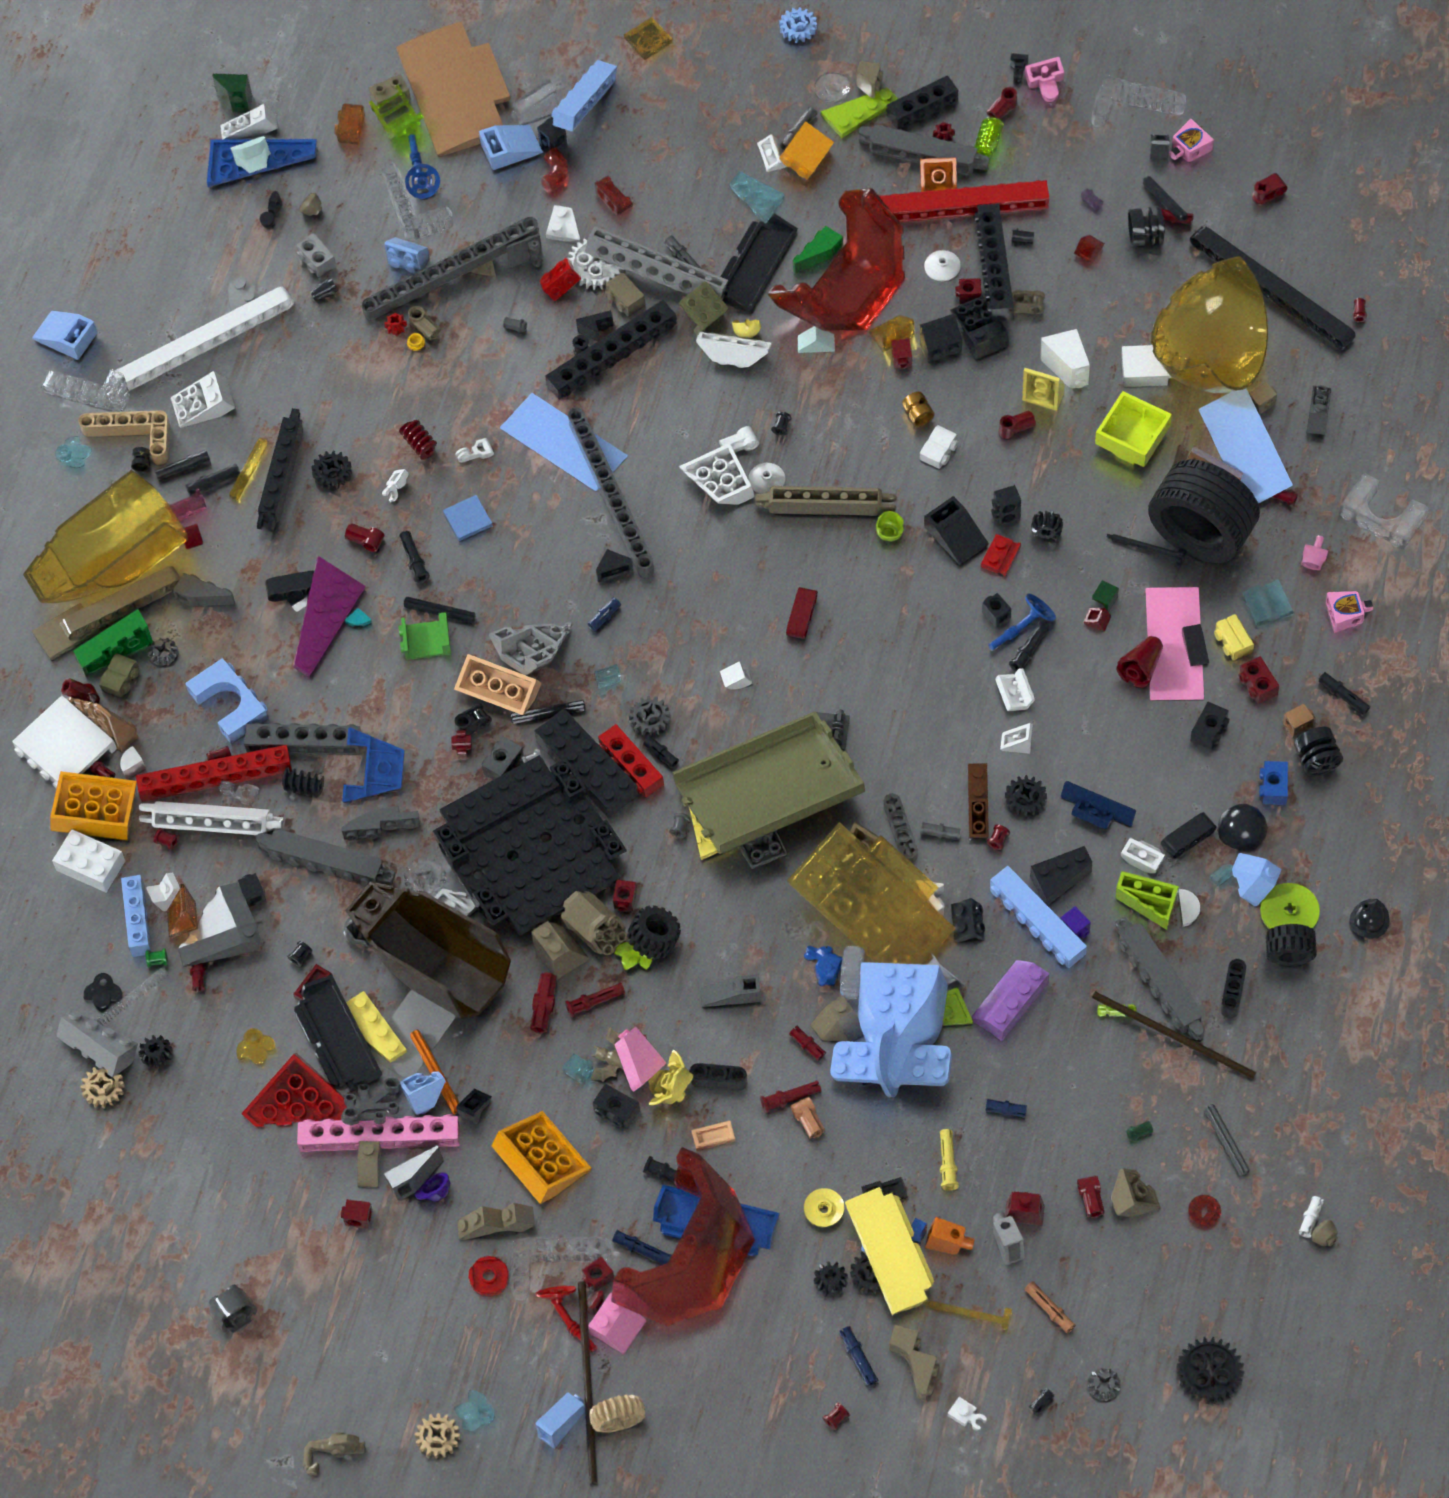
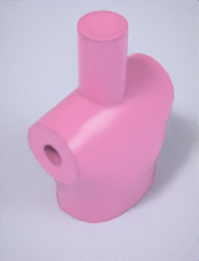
(1314, 555)

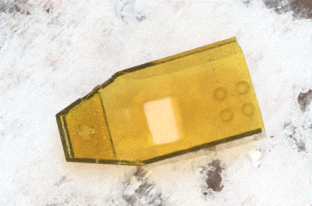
(106, 543)

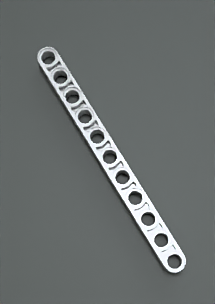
(206, 337)

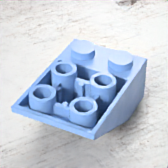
(508, 144)
(66, 333)

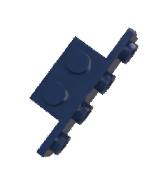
(1095, 807)

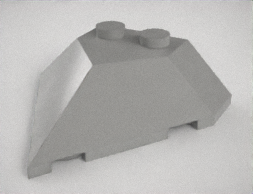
(529, 647)

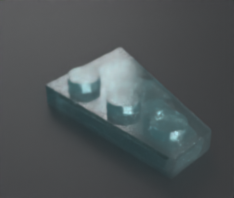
(757, 195)

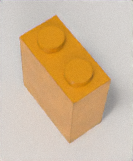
(806, 150)

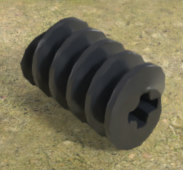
(302, 784)

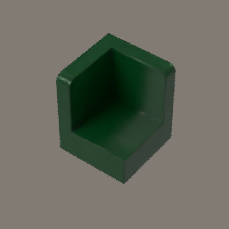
(1106, 594)

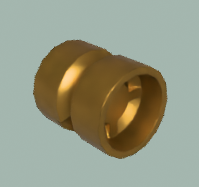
(918, 409)

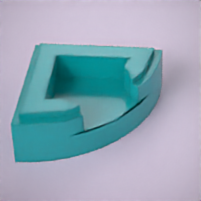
(358, 618)

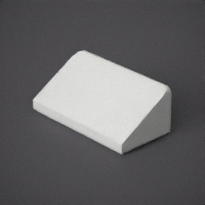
(770, 152)

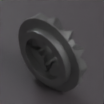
(166, 657)
(1104, 1393)

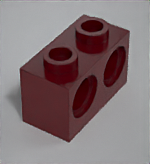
(1262, 678)

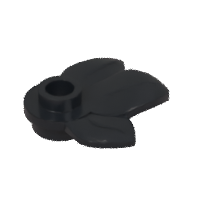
(102, 994)

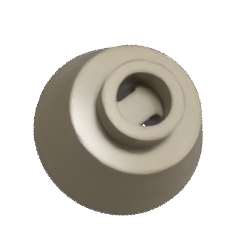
(311, 205)
(1325, 1233)

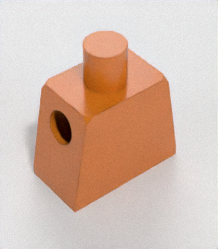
(947, 1237)

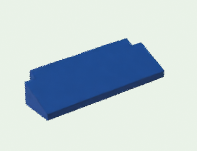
(675, 1208)

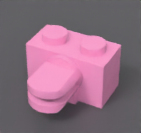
(1045, 75)

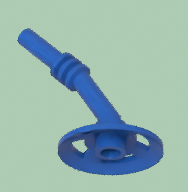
(416, 171)
(1035, 612)

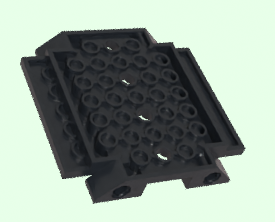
(512, 818)

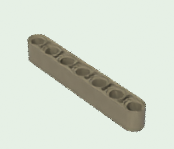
(120, 603)

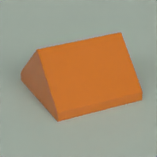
(938, 174)

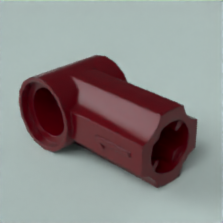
(1002, 104)
(1012, 424)
(368, 538)
(80, 691)
(1090, 1190)

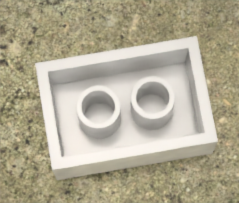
(88, 860)

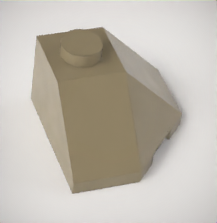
(837, 1022)
(1132, 1196)

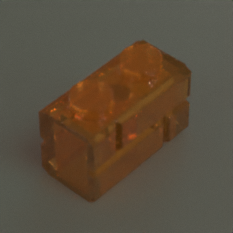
(350, 123)

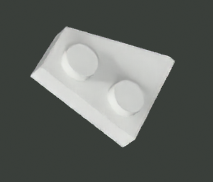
(563, 225)

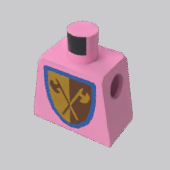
(1191, 142)
(1346, 609)

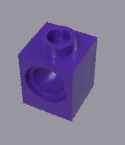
(1077, 922)

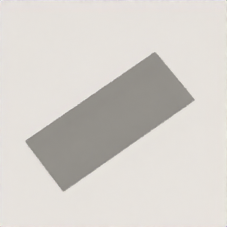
(412, 1015)

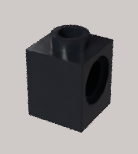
(999, 616)
(252, 889)

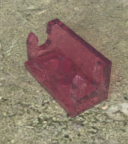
(189, 505)

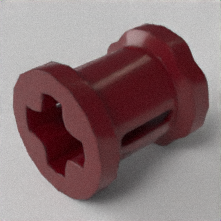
(1001, 832)
(166, 838)
(836, 1416)

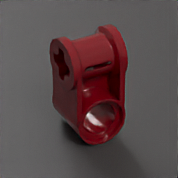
(1269, 189)

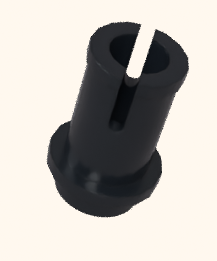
(1023, 236)
(1041, 1401)

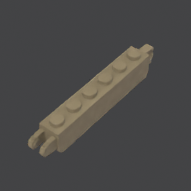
(826, 500)

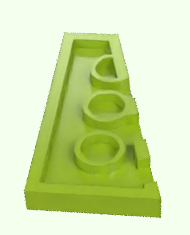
(857, 112)

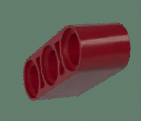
(801, 613)

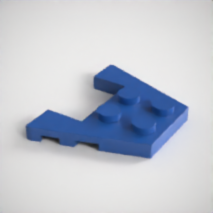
(382, 767)

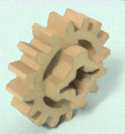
(110, 1089)
(443, 1430)

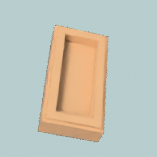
(713, 1135)

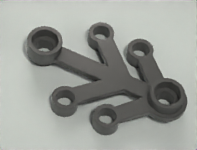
(353, 1115)

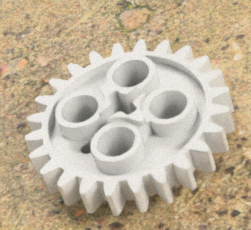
(592, 265)

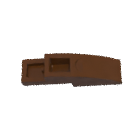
(978, 800)

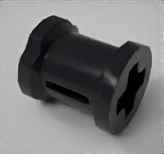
(580, 343)
(781, 423)
(299, 953)

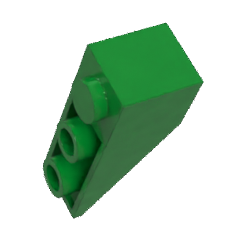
(820, 249)

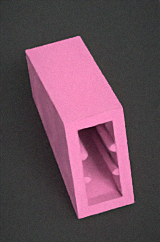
(637, 1057)

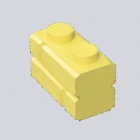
(1234, 637)

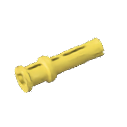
(948, 1168)

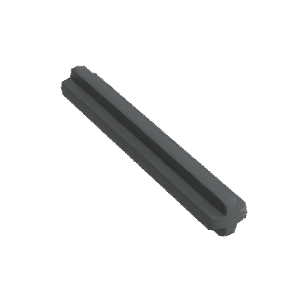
(1226, 1139)

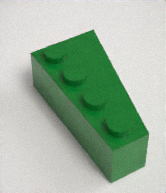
(123, 637)

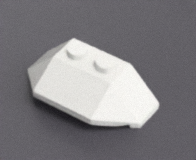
(732, 349)

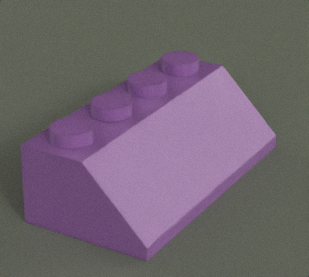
(1011, 998)

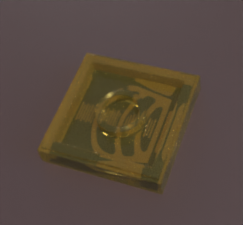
(648, 38)

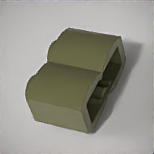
(119, 675)

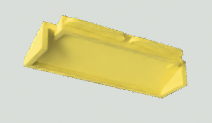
(890, 1249)

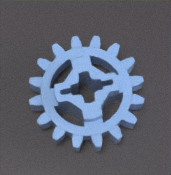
(798, 25)

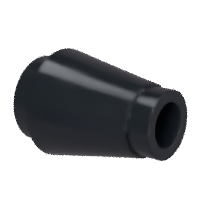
(324, 289)

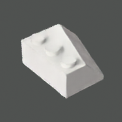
(720, 476)

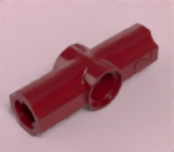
(543, 1002)

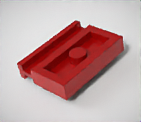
(1000, 555)

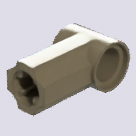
(424, 323)

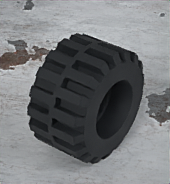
(649, 943)
(1291, 944)

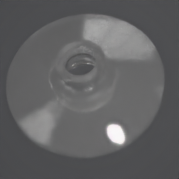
(829, 82)

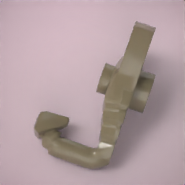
(337, 1445)

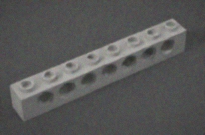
(650, 263)

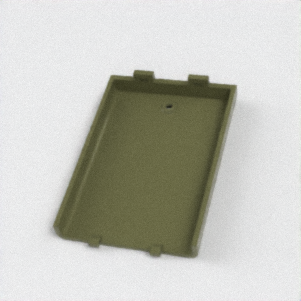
(768, 782)

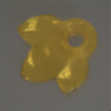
(256, 1049)

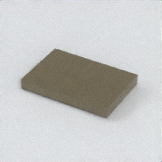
(53, 638)

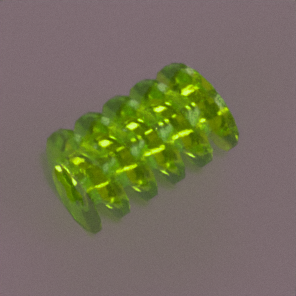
(988, 136)

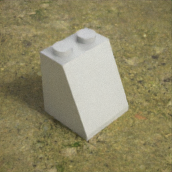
(1066, 358)

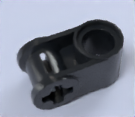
(474, 718)

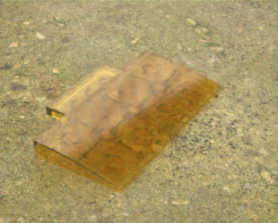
(873, 897)

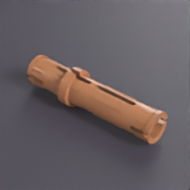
(1056, 1314)

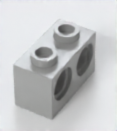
(318, 253)

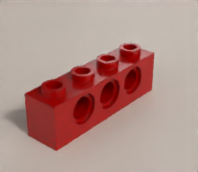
(614, 738)

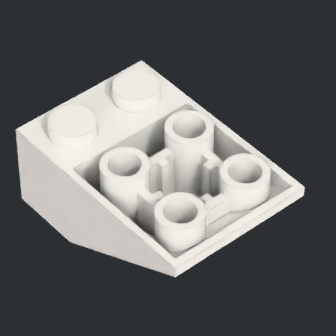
(203, 400)

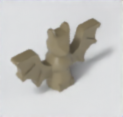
(610, 1056)

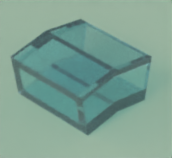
(607, 676)

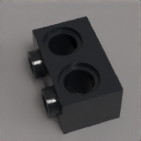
(1006, 505)

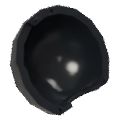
(1242, 827)

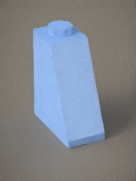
(560, 1419)

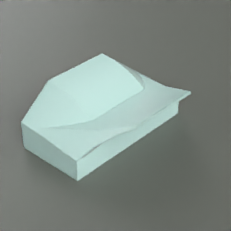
(251, 154)

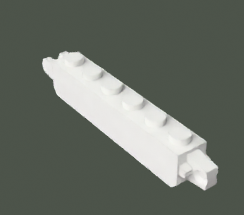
(210, 818)

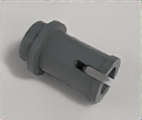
(513, 324)

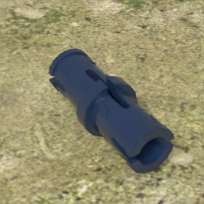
(612, 605)
(1006, 1108)

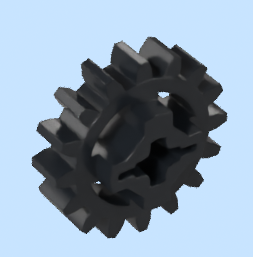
(331, 469)
(1030, 789)
(864, 1269)

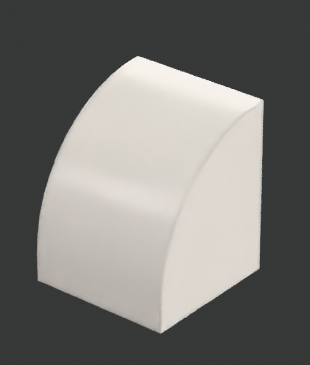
(736, 676)
(131, 763)

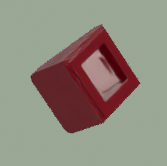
(194, 536)
(1097, 618)
(595, 1302)

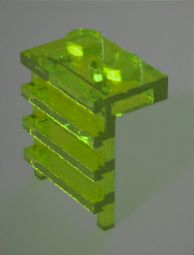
(399, 125)

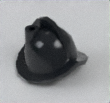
(1370, 919)

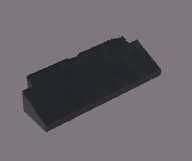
(757, 259)
(335, 1032)

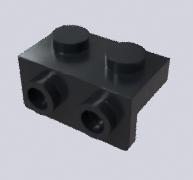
(967, 920)

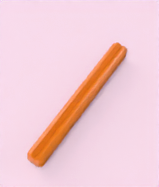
(433, 1066)

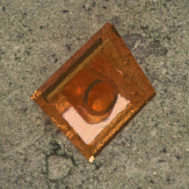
(182, 913)

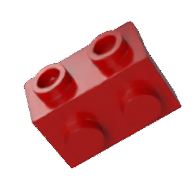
(559, 279)

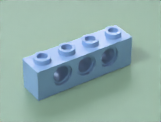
(136, 915)

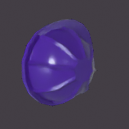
(434, 1187)

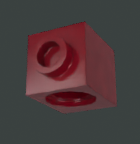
(972, 285)
(901, 353)
(624, 888)
(357, 1213)
(597, 1266)

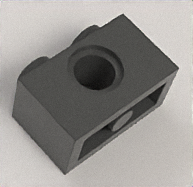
(503, 749)

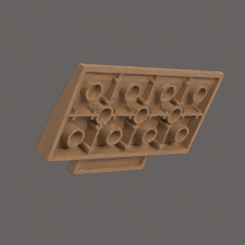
(453, 86)

